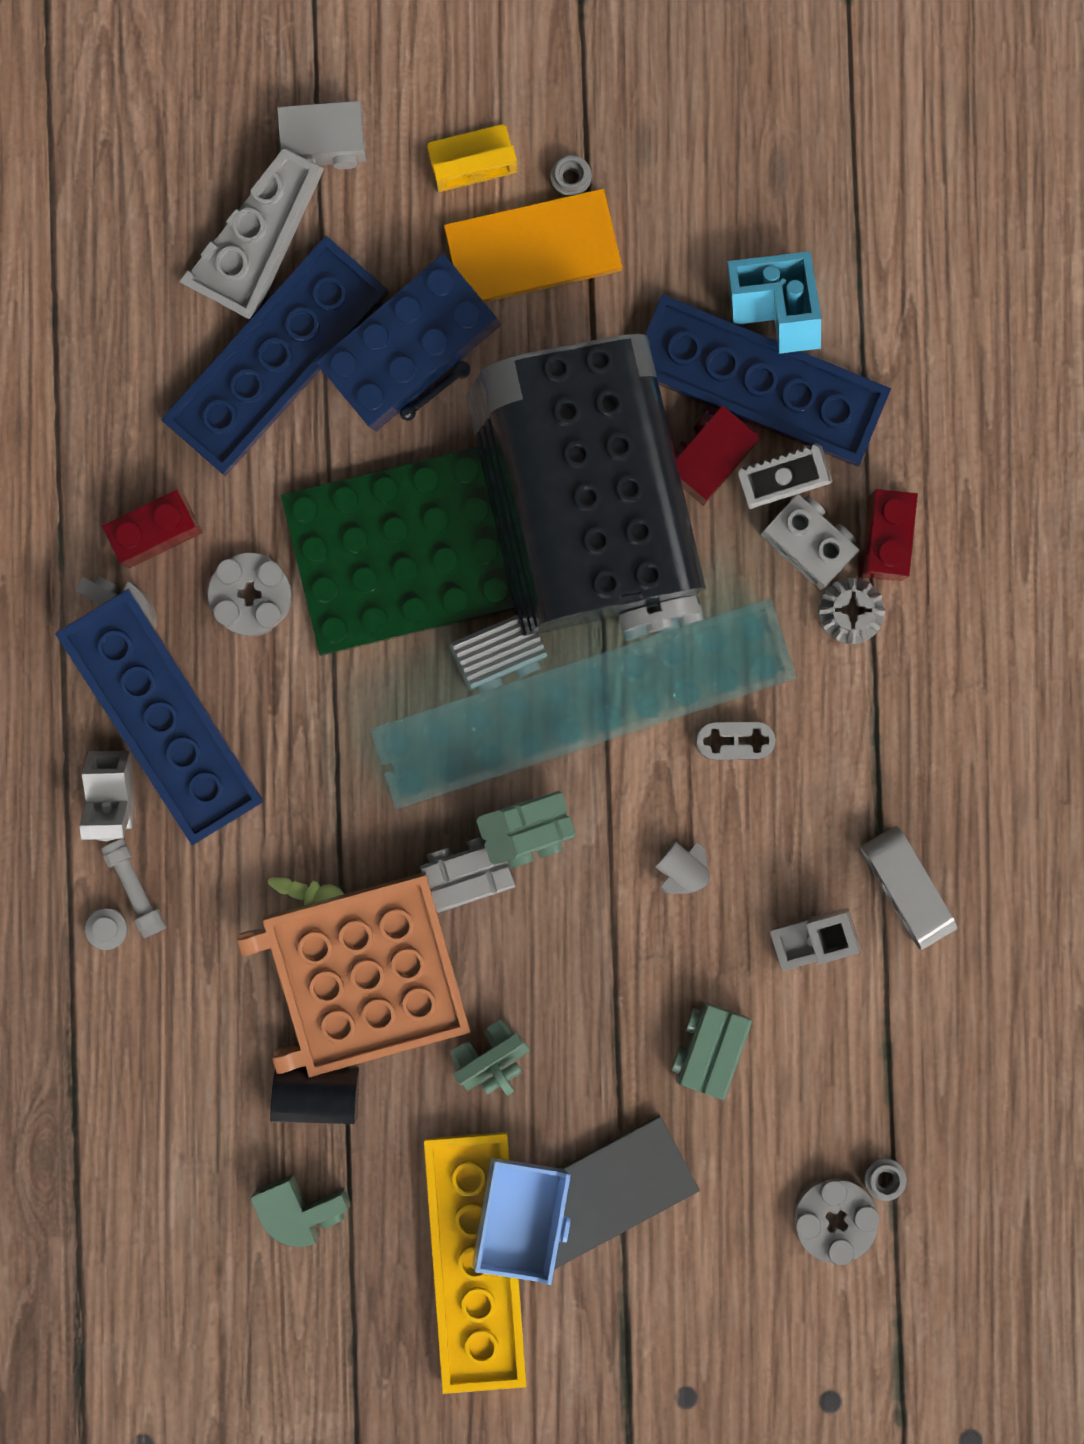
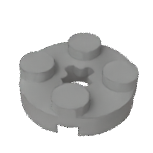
(234, 576)
(661, 617)
(842, 1244)

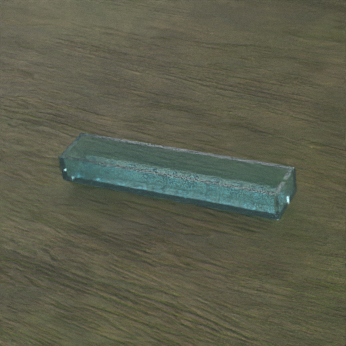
(583, 703)

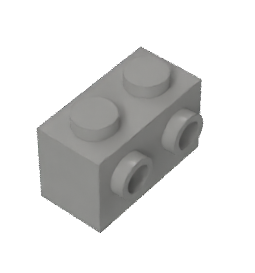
(810, 541)

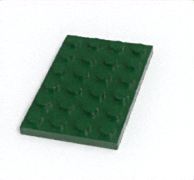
(398, 551)

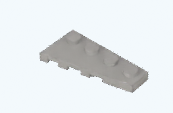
(252, 245)

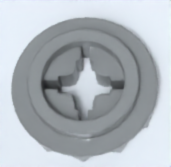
(838, 624)

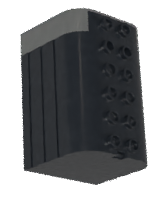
(583, 483)

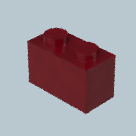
(713, 453)
(152, 529)
(889, 535)

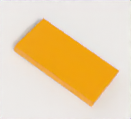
(535, 246)

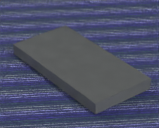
(623, 1187)

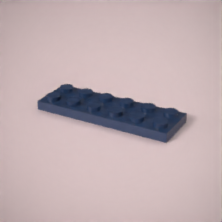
(274, 356)
(773, 390)
(159, 716)

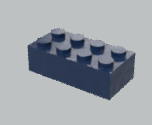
(408, 343)

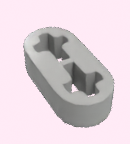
(735, 730)

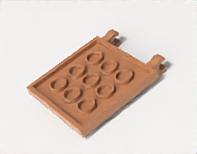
(362, 975)

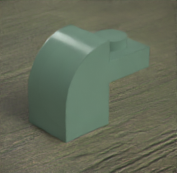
(290, 1219)

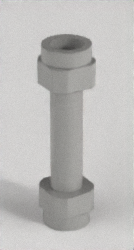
(117, 856)

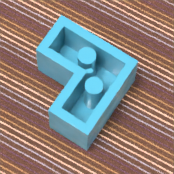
(781, 291)

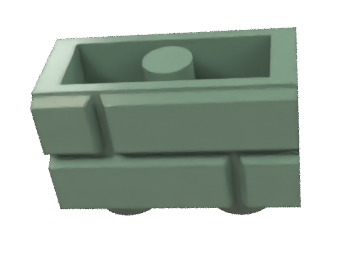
(526, 828)
(711, 1050)

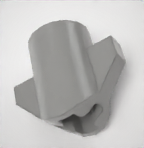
(684, 870)

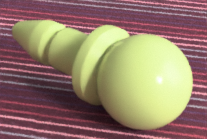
(302, 892)

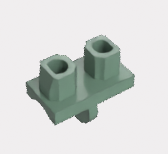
(476, 1069)

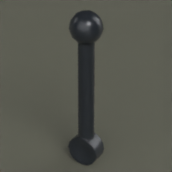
(461, 371)

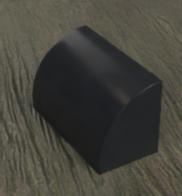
(315, 1099)

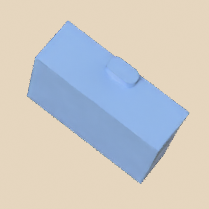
(522, 1220)

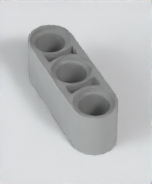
(908, 887)

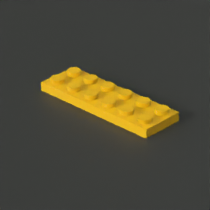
(475, 1311)

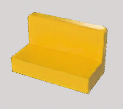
(472, 157)

